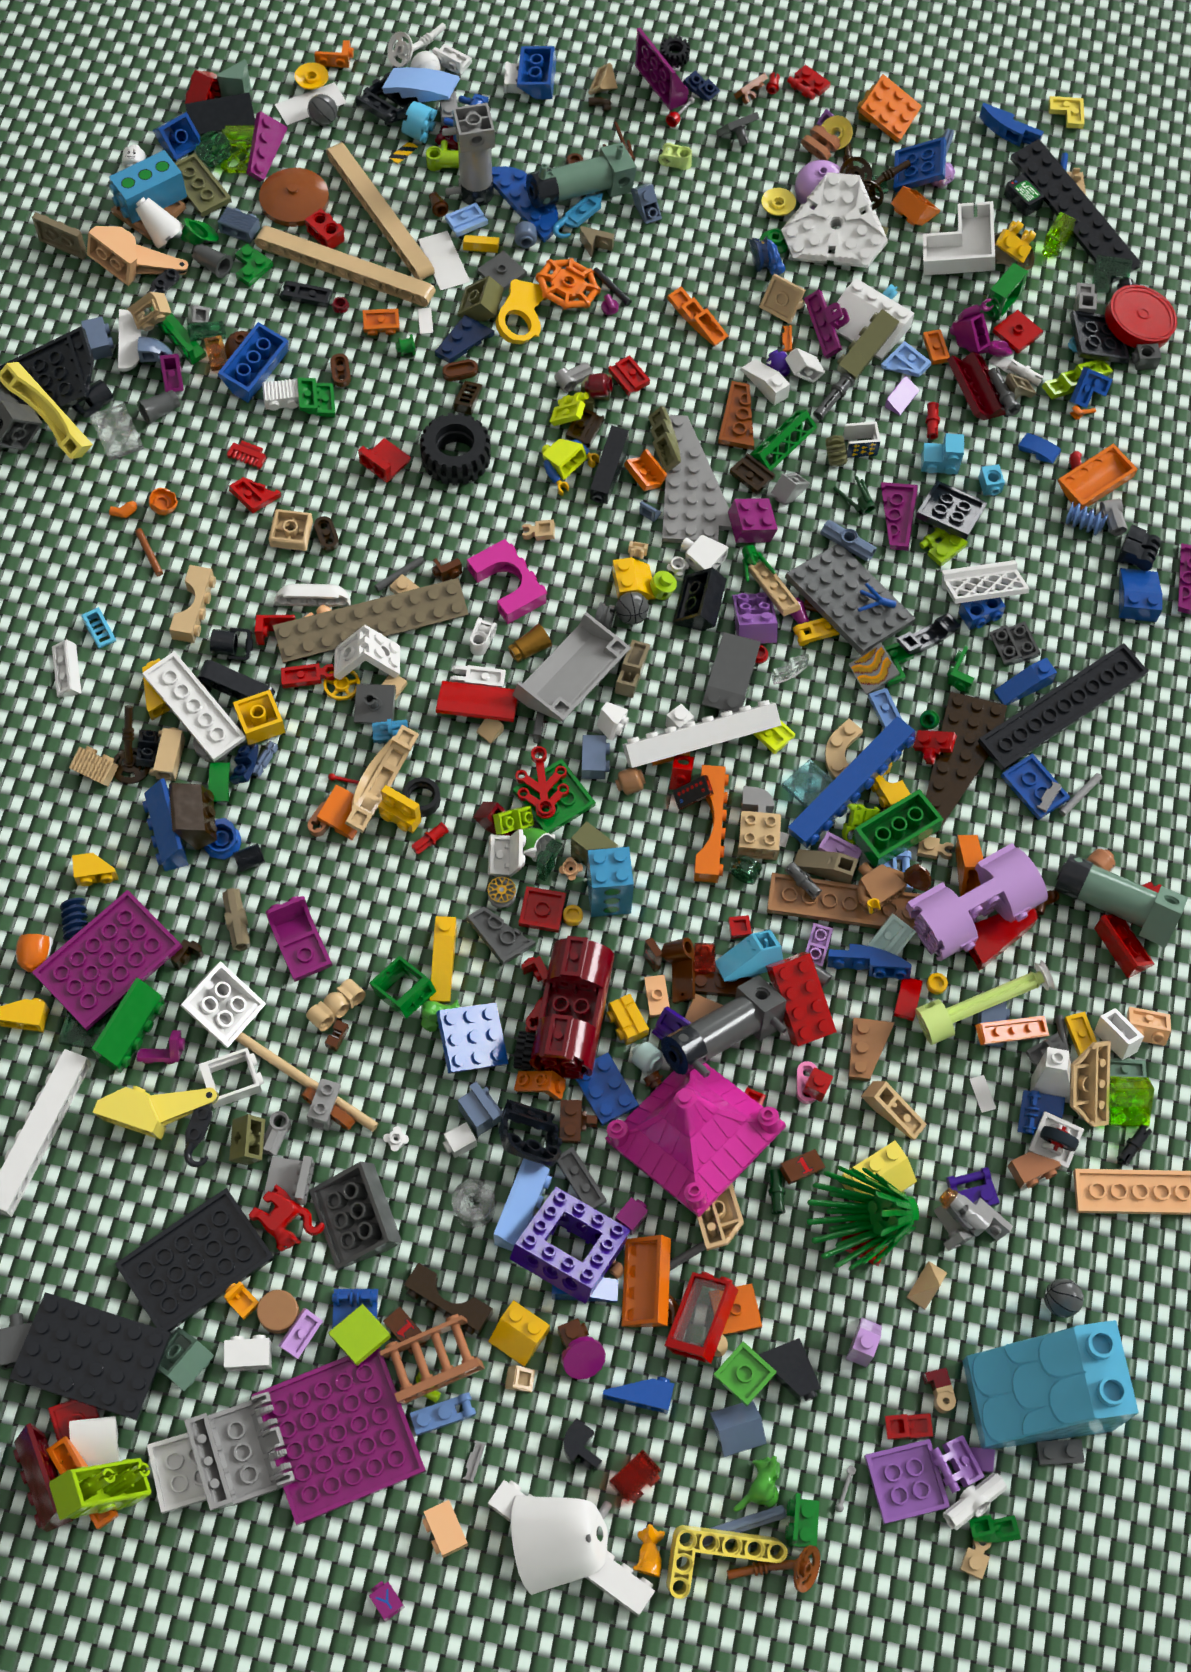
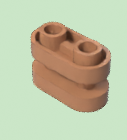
(820, 143)

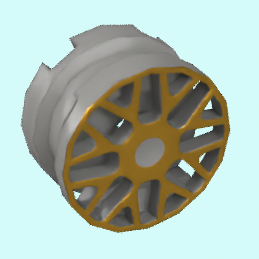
(501, 893)

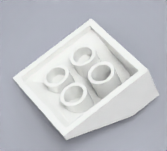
(223, 1004)

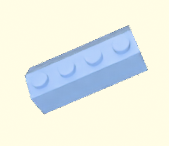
(522, 1203)

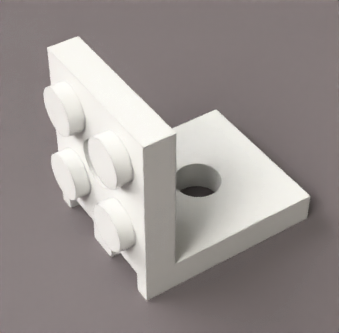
(370, 647)

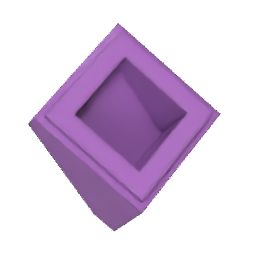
(984, 1458)

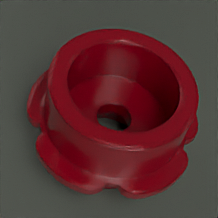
(340, 301)

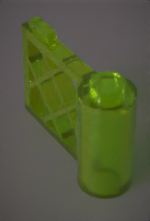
(242, 138)

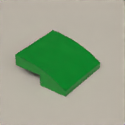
(316, 397)

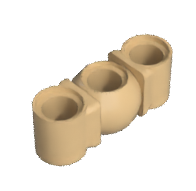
(336, 1005)

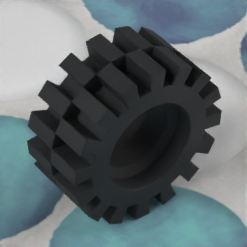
(675, 44)
(523, 1050)

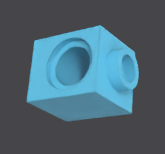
(988, 474)

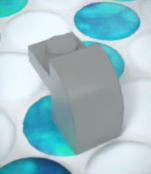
(1085, 298)
(756, 800)

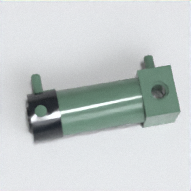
(610, 171)
(1151, 911)

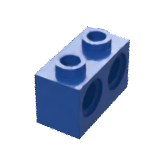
(984, 613)

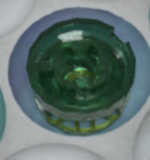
(746, 869)

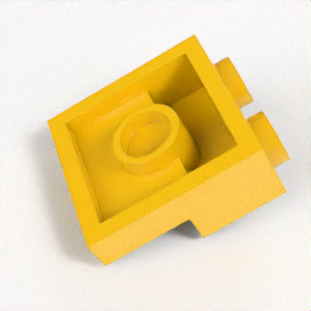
(399, 810)

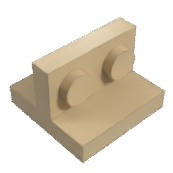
(782, 298)

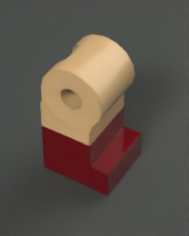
(942, 1389)

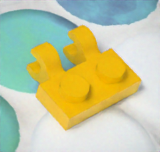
(1013, 245)

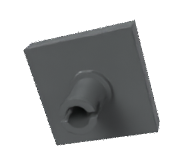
(738, 126)
(374, 703)

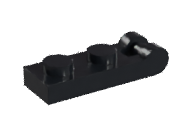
(306, 294)

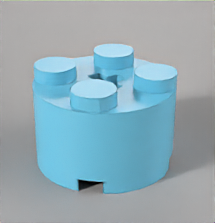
(419, 121)

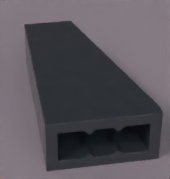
(610, 465)

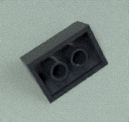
(700, 599)

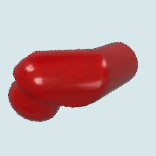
(1075, 459)

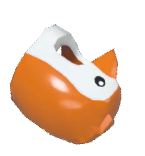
(32, 950)

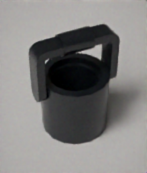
(98, 396)
(226, 642)

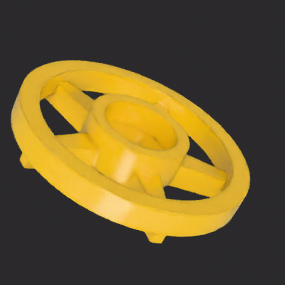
(342, 686)

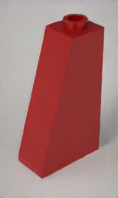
(997, 935)

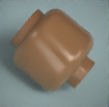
(630, 780)

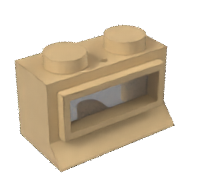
(150, 310)

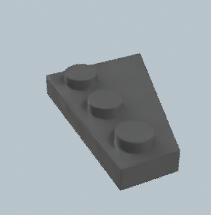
(498, 936)

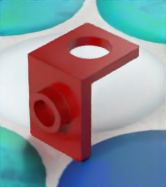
(681, 773)

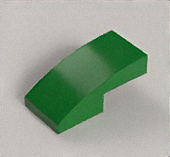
(219, 781)
(996, 1530)

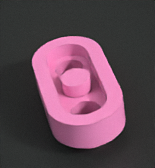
(801, 1081)

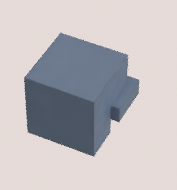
(479, 1109)

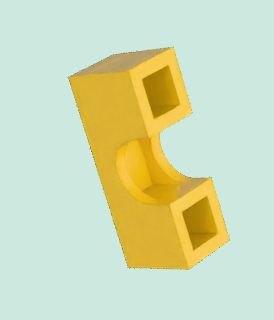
(889, 792)

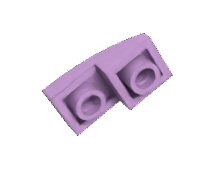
(819, 942)

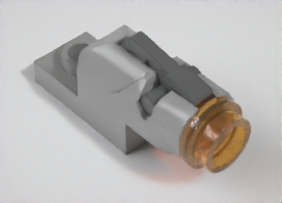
(974, 1216)

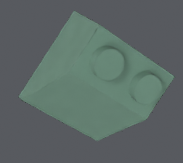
(184, 1359)

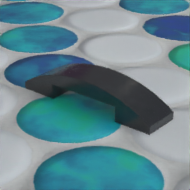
(930, 635)

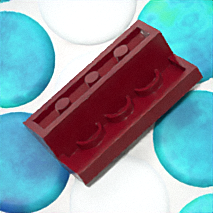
(977, 385)

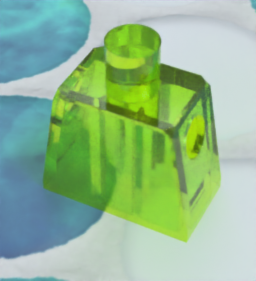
(1056, 239)

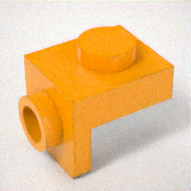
(240, 1299)

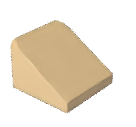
(490, 729)
(519, 1378)

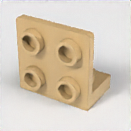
(759, 835)

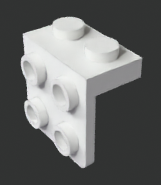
(506, 854)

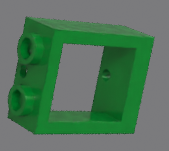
(1006, 291)
(413, 997)

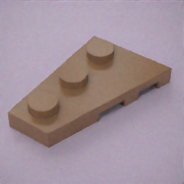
(867, 1044)

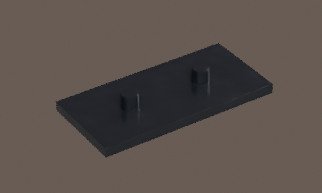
(218, 112)

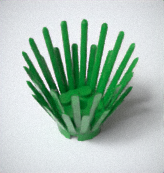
(884, 1214)

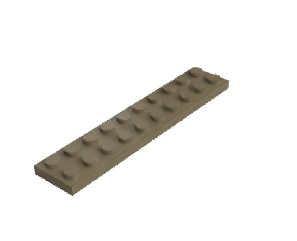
(385, 615)

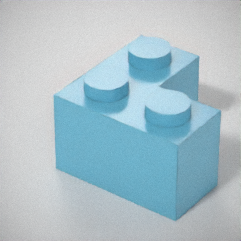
(943, 457)

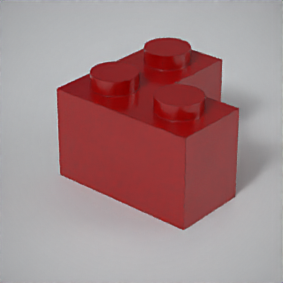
(202, 87)

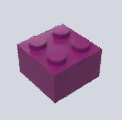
(752, 520)

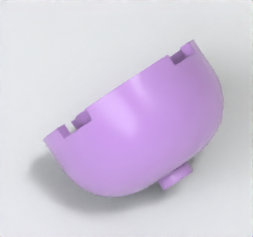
(810, 177)

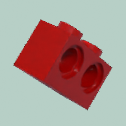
(325, 229)

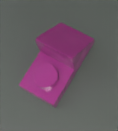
(171, 372)

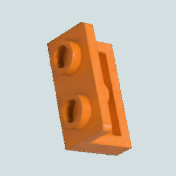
(381, 321)
(646, 471)

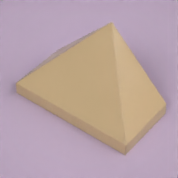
(603, 80)
(926, 1285)

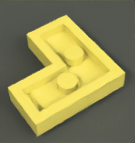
(1068, 106)

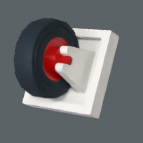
(1056, 1139)

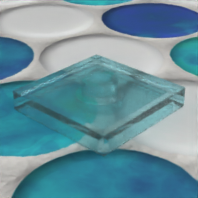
(807, 783)

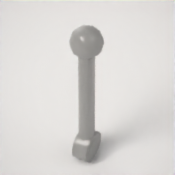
(851, 1470)

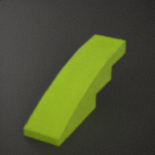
(1068, 380)

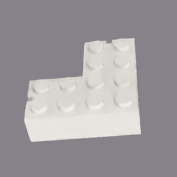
(966, 249)

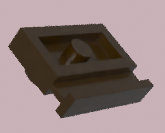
(585, 428)
(752, 474)

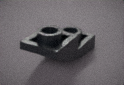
(147, 748)

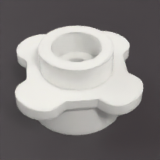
(678, 561)
(396, 1145)

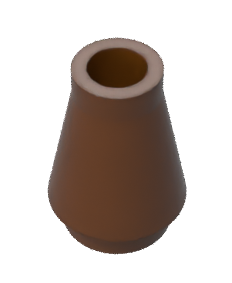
(438, 205)

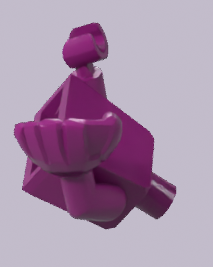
(973, 335)

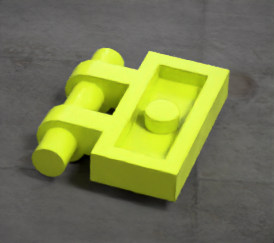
(569, 408)

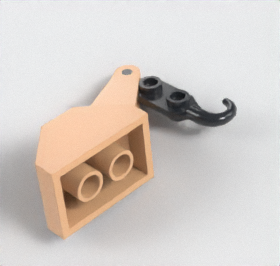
(122, 257)

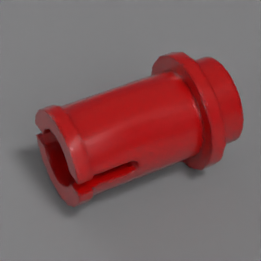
(772, 86)

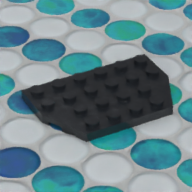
(61, 368)

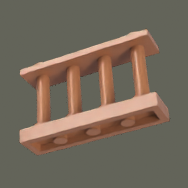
(449, 1373)

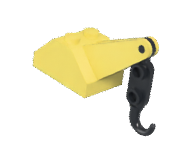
(150, 1113)

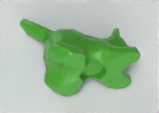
(429, 1016)
(763, 1488)

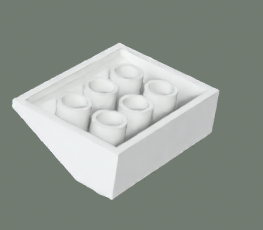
(861, 304)

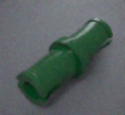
(776, 1191)

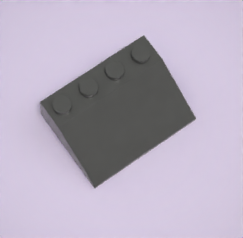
(355, 1215)

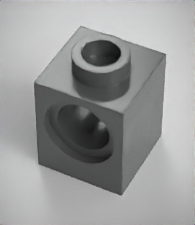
(1146, 356)

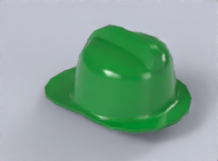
(198, 232)

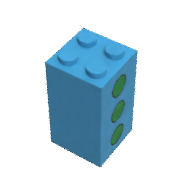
(150, 178)
(610, 881)

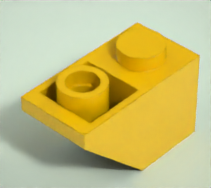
(91, 869)

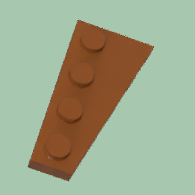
(737, 418)

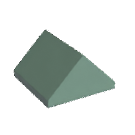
(234, 80)

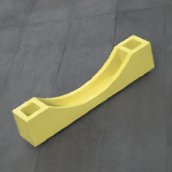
(67, 434)

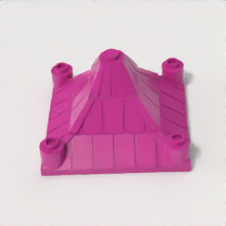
(695, 1136)

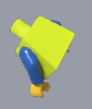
(564, 458)

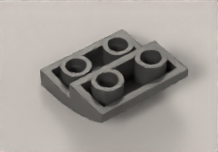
(1015, 643)

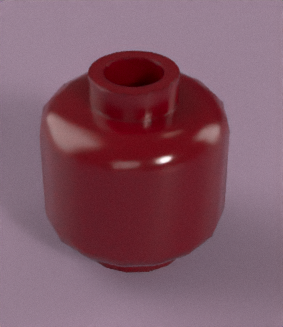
(598, 385)

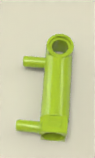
(441, 157)

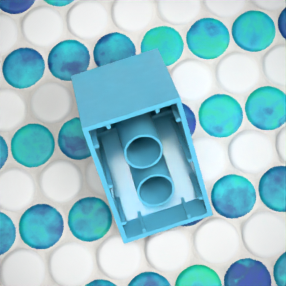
(1051, 1387)

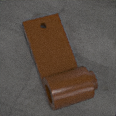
(681, 956)

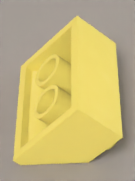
(890, 1164)

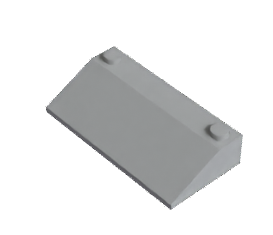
(572, 670)

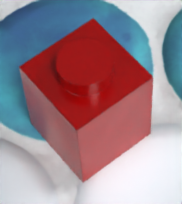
(818, 1084)

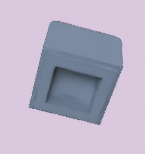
(649, 511)

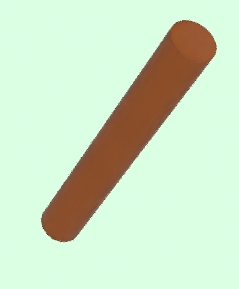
(148, 551)

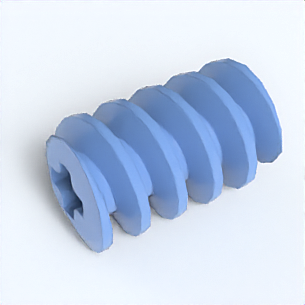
(1086, 519)

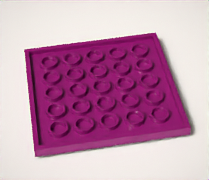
(342, 1435)

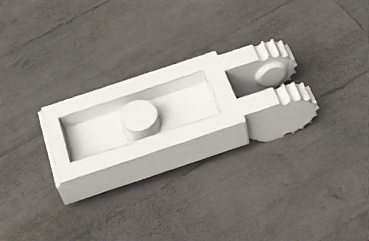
(479, 675)

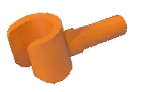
(1077, 413)

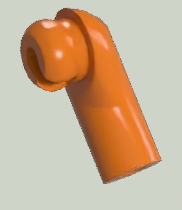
(124, 511)

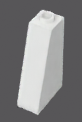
(1053, 1074)

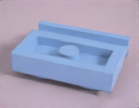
(466, 219)

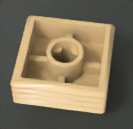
(281, 533)

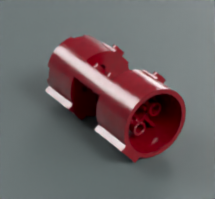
(572, 1007)

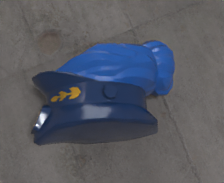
(766, 255)

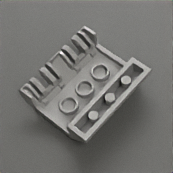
(238, 1453)

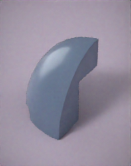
(151, 349)

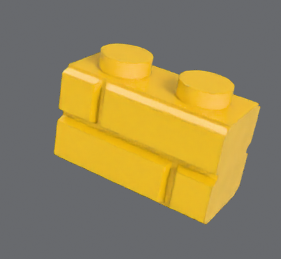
(627, 1019)

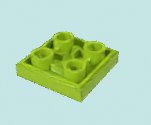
(359, 1334)

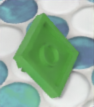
(744, 1373)

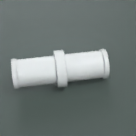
(1025, 372)

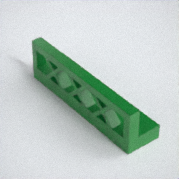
(180, 338)
(784, 432)

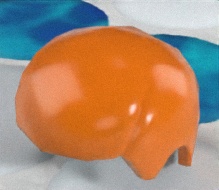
(162, 501)

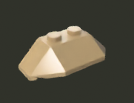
(1092, 1084)
(721, 1220)

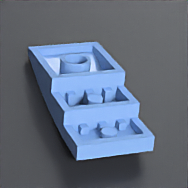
(421, 83)

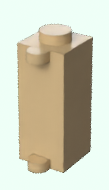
(168, 754)

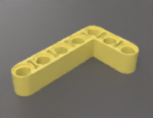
(717, 1547)

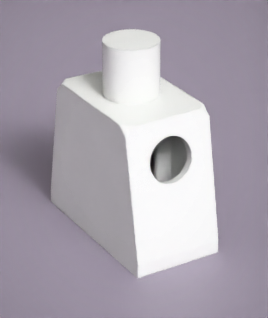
(704, 553)

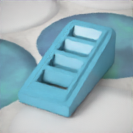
(91, 615)

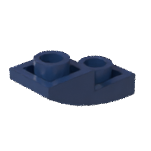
(700, 87)
(246, 762)

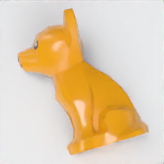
(649, 1556)

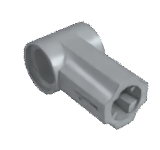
(570, 378)
(1115, 517)
(275, 1135)

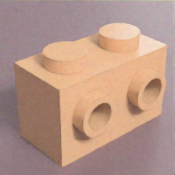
(445, 1529)

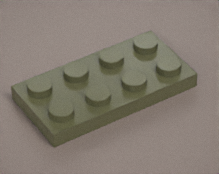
(201, 186)

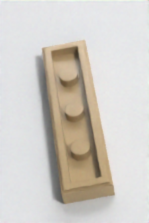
(774, 589)

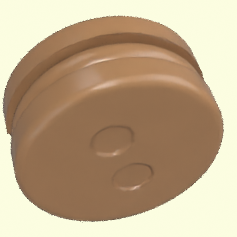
(277, 1311)

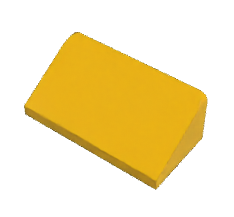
(481, 243)

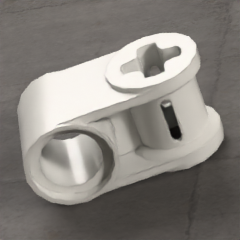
(482, 633)

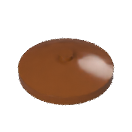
(293, 196)

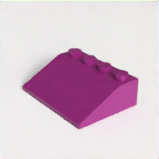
(659, 73)

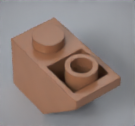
(1031, 1168)

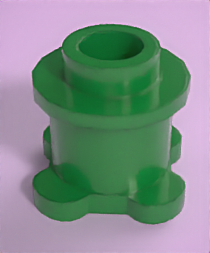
(405, 346)

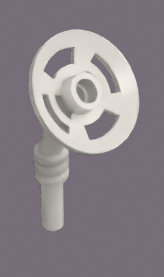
(405, 50)

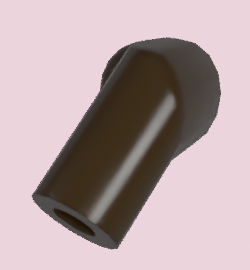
(599, 101)

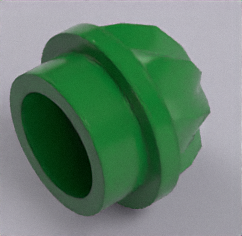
(929, 719)

